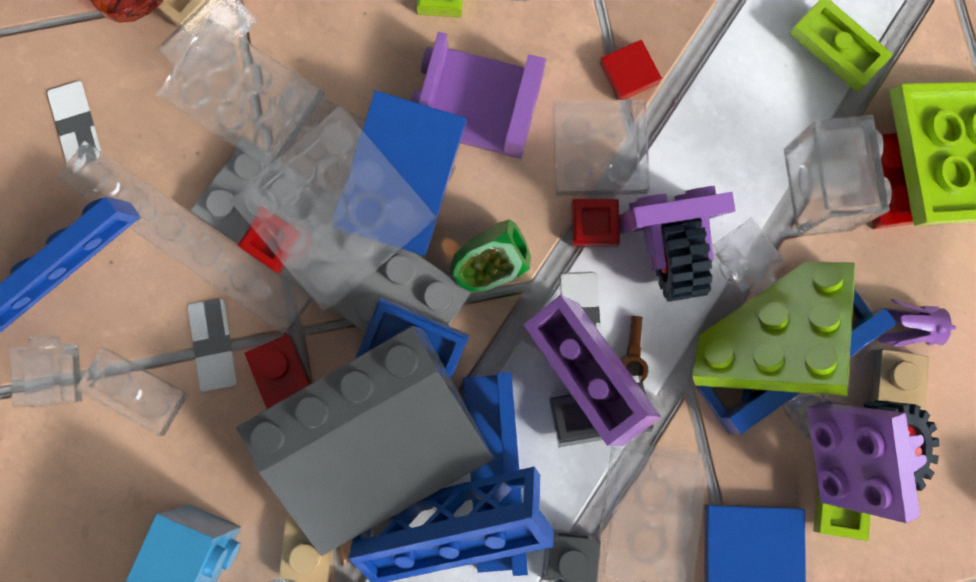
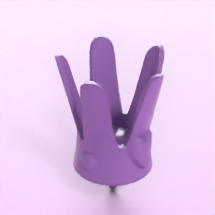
(931, 325)

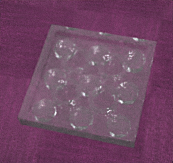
(333, 209)

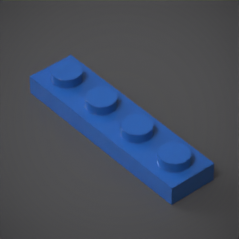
(63, 255)

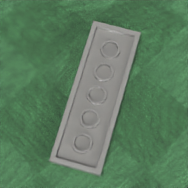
(401, 279)

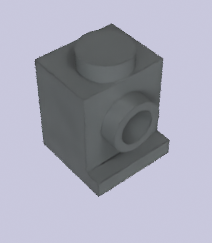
(572, 558)

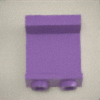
(488, 92)

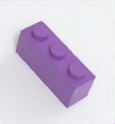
(591, 371)

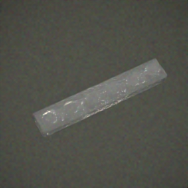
(189, 239)

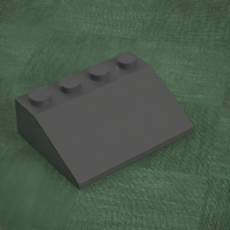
(366, 441)

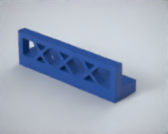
(763, 402)
(493, 411)
(454, 541)

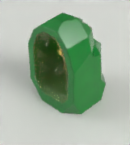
(491, 258)

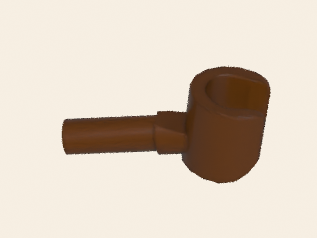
(634, 348)

